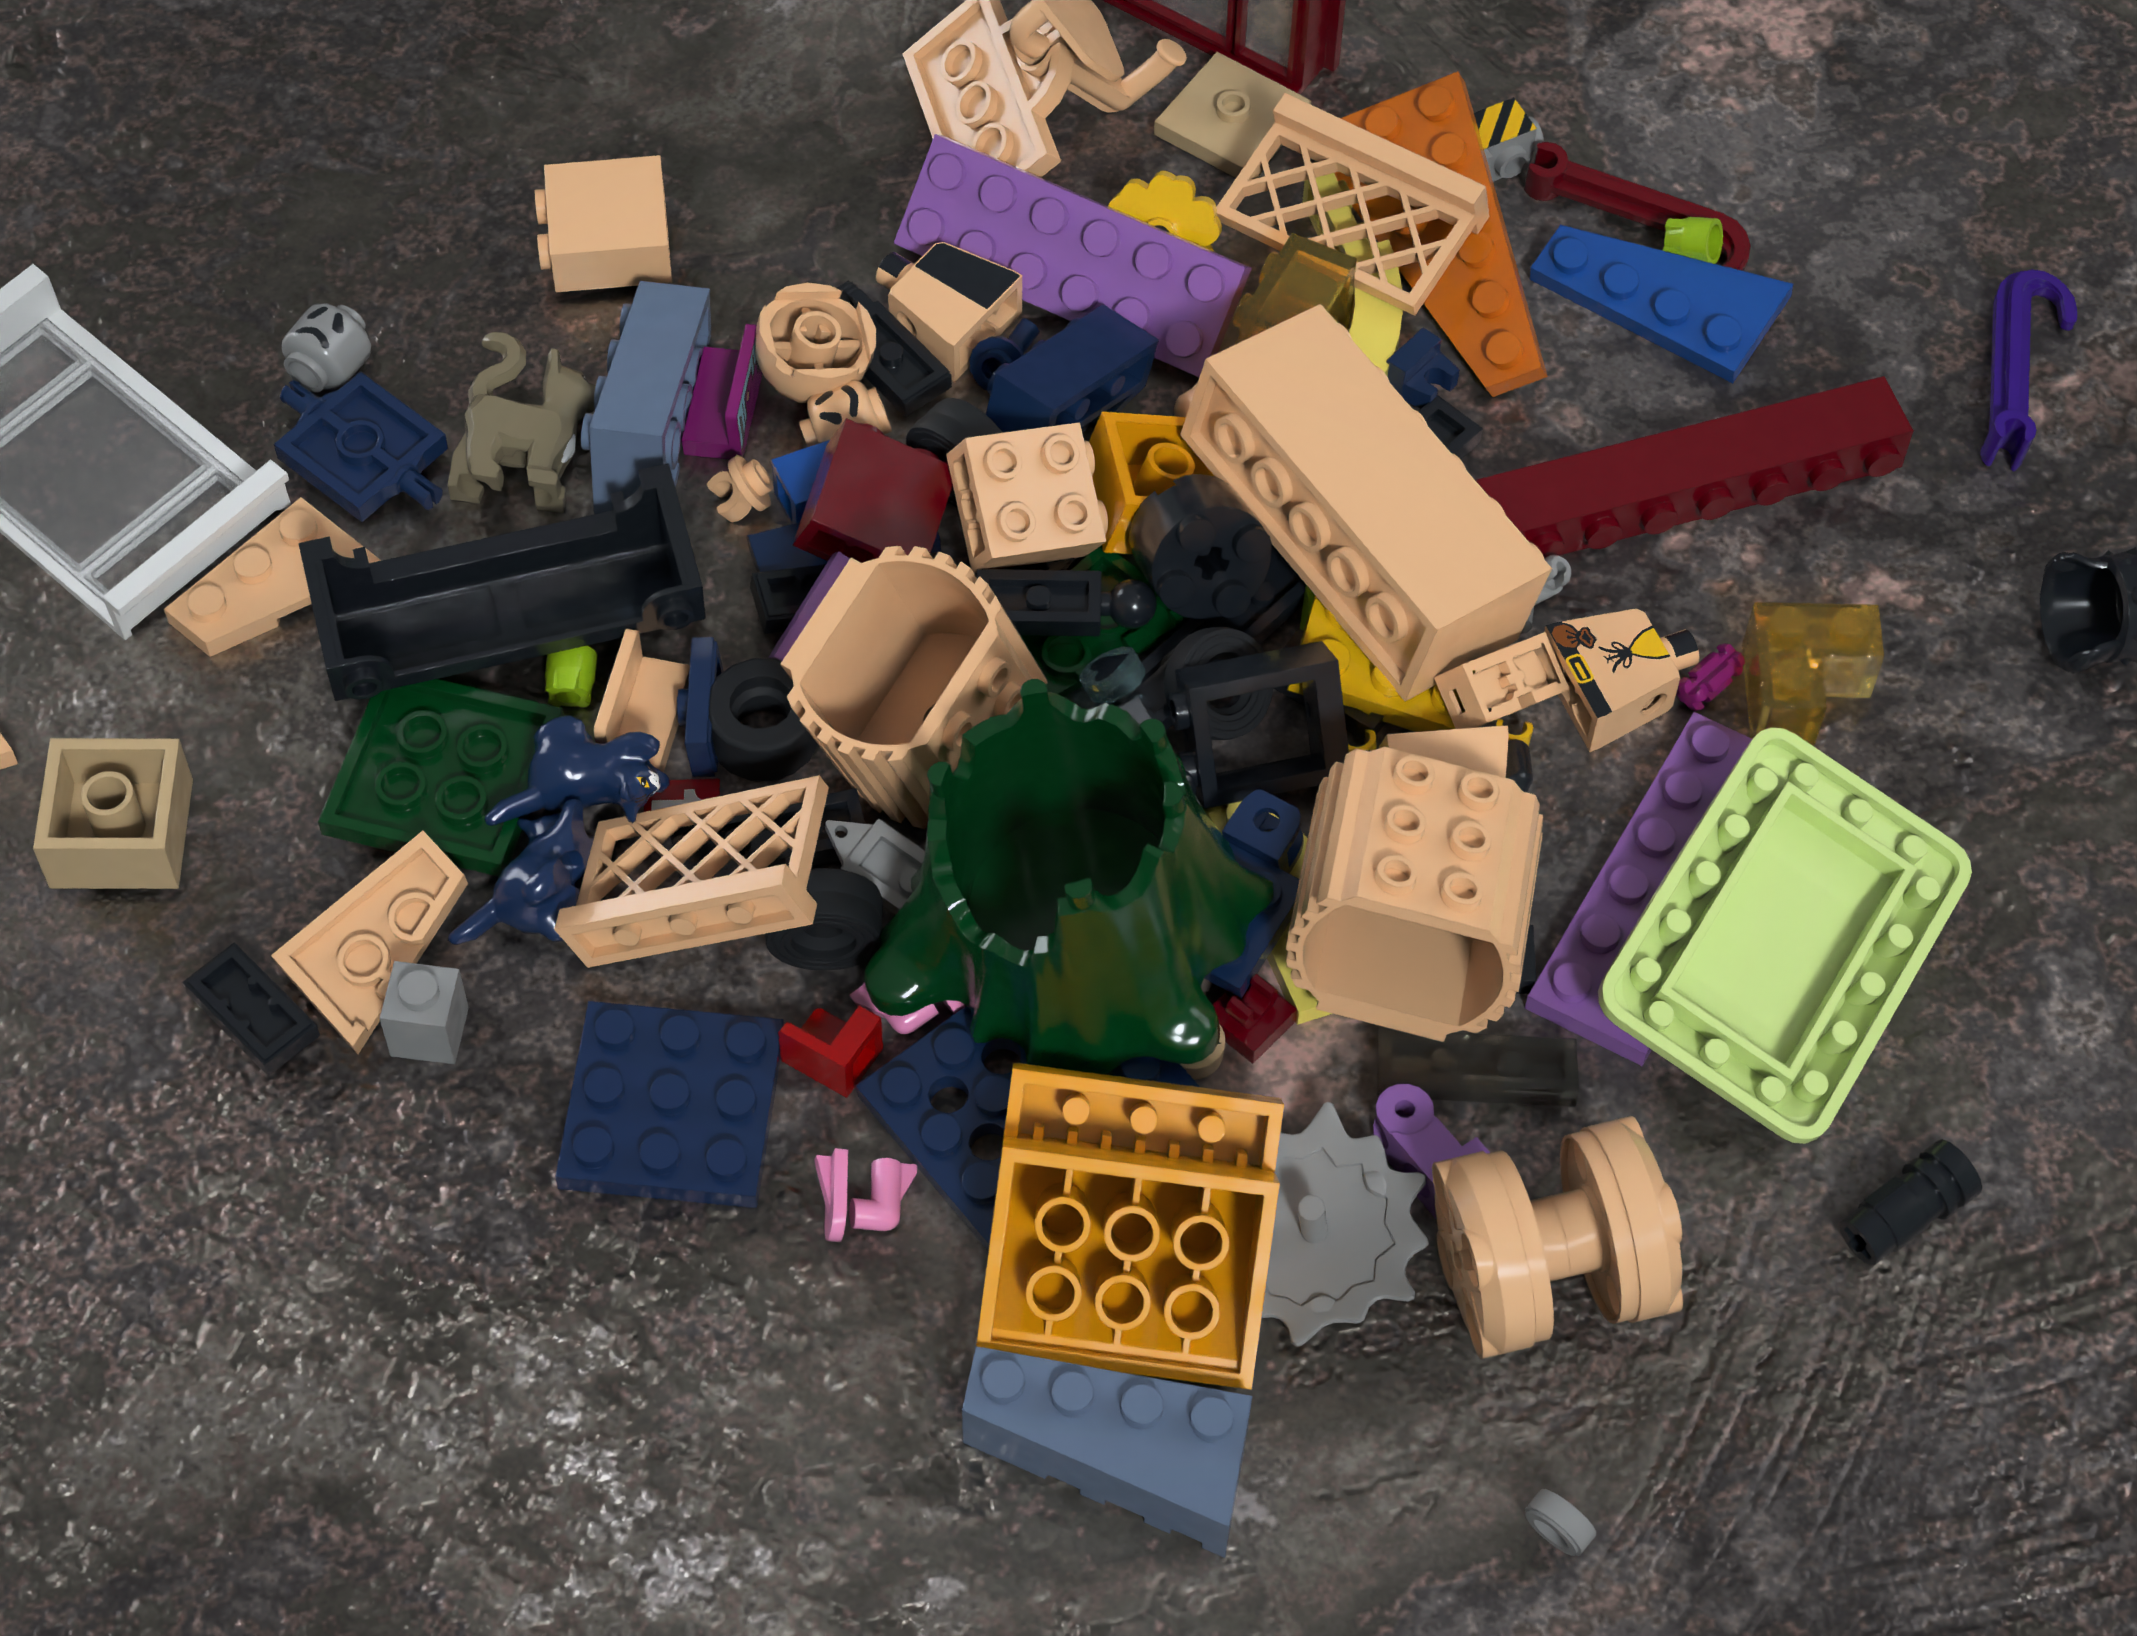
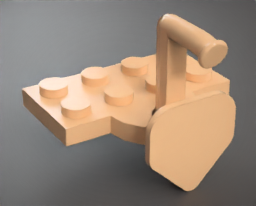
(1000, 78)

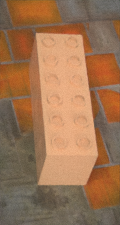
(1364, 500)

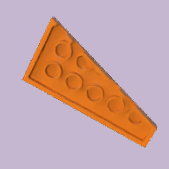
(1480, 292)

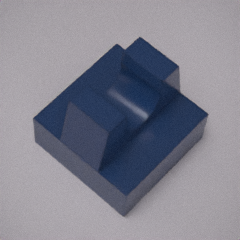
(1420, 365)

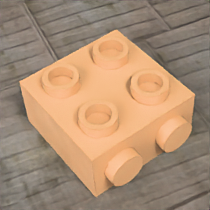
(604, 223)
(1027, 497)

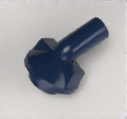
(997, 350)

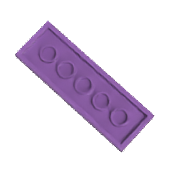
(1075, 251)
(1640, 860)

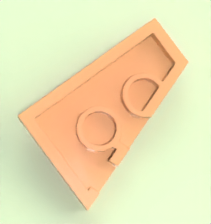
(256, 582)
(350, 948)

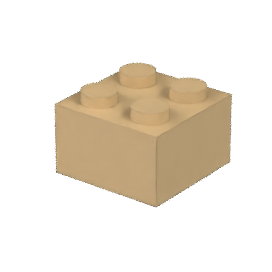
(113, 813)

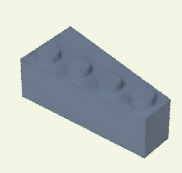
(647, 388)
(1114, 1436)

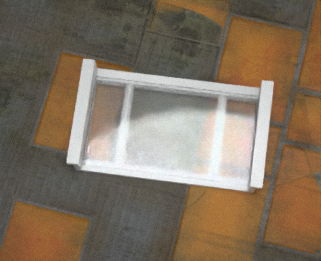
(106, 471)

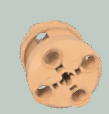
(1609, 1224)

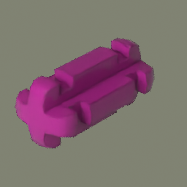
(1710, 676)

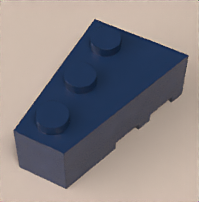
(1073, 375)

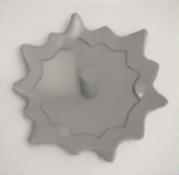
(1338, 1228)

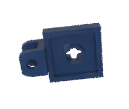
(1270, 849)

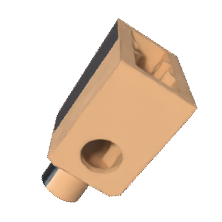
(951, 300)

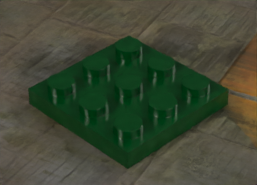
(436, 764)

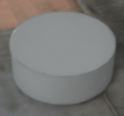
(1559, 1522)

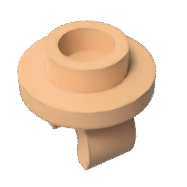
(749, 487)

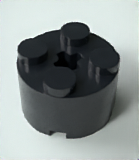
(1200, 548)

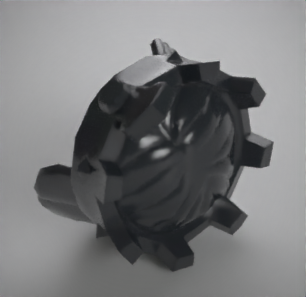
(2090, 609)

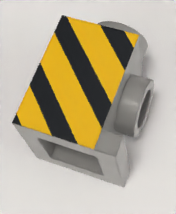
(1508, 138)

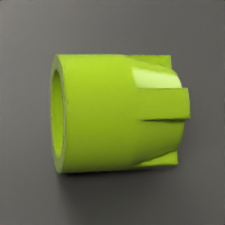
(1694, 238)
(571, 676)

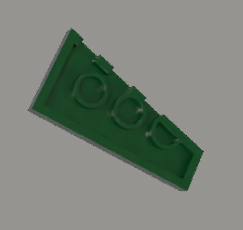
(1066, 656)

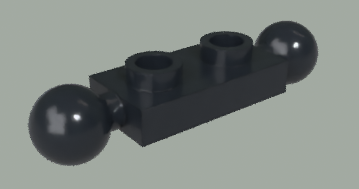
(1068, 601)

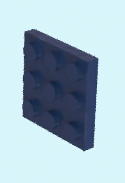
(670, 1104)

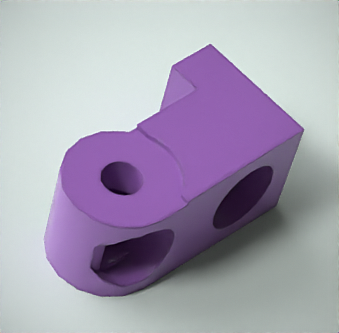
(1415, 1136)

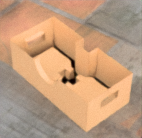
(1502, 681)

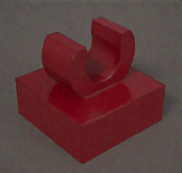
(1255, 1020)

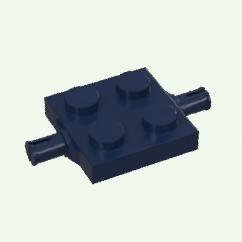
(360, 446)

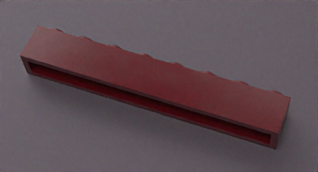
(1705, 469)

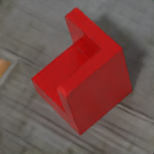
(833, 1049)

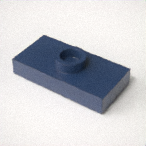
(694, 706)

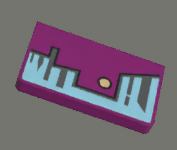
(723, 400)

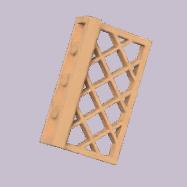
(1385, 171)
(697, 908)

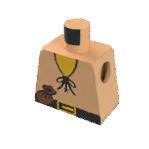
(1618, 672)

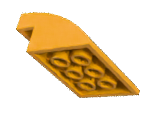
(1132, 1225)

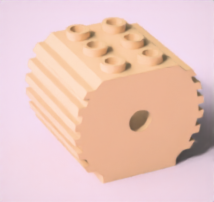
(901, 669)
(1415, 893)

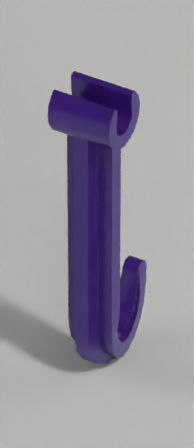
(2010, 363)

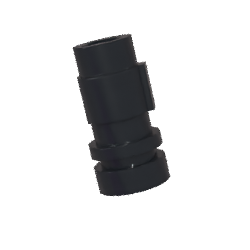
(1908, 1204)

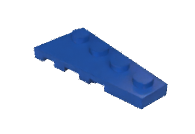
(1675, 301)

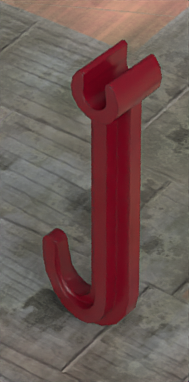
(1557, 176)

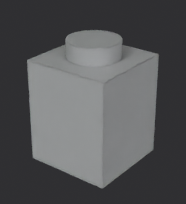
(424, 1012)

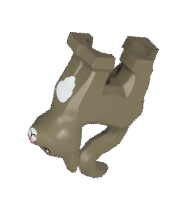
(517, 432)

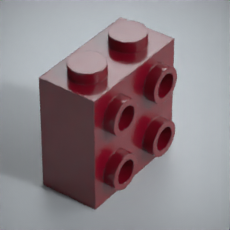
(873, 496)

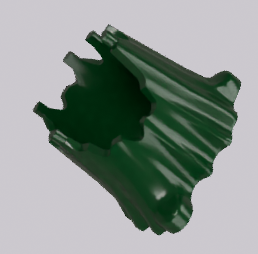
(1069, 892)

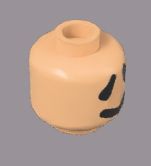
(848, 401)

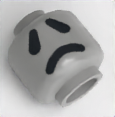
(326, 347)

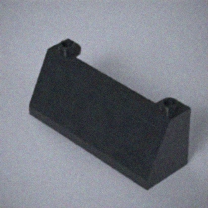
(505, 593)

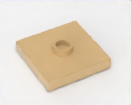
(1222, 114)

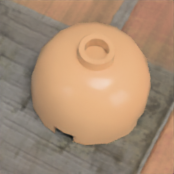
(802, 345)

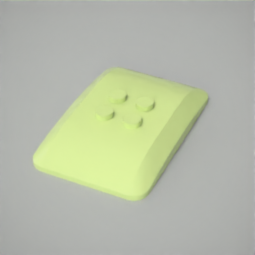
(1785, 935)

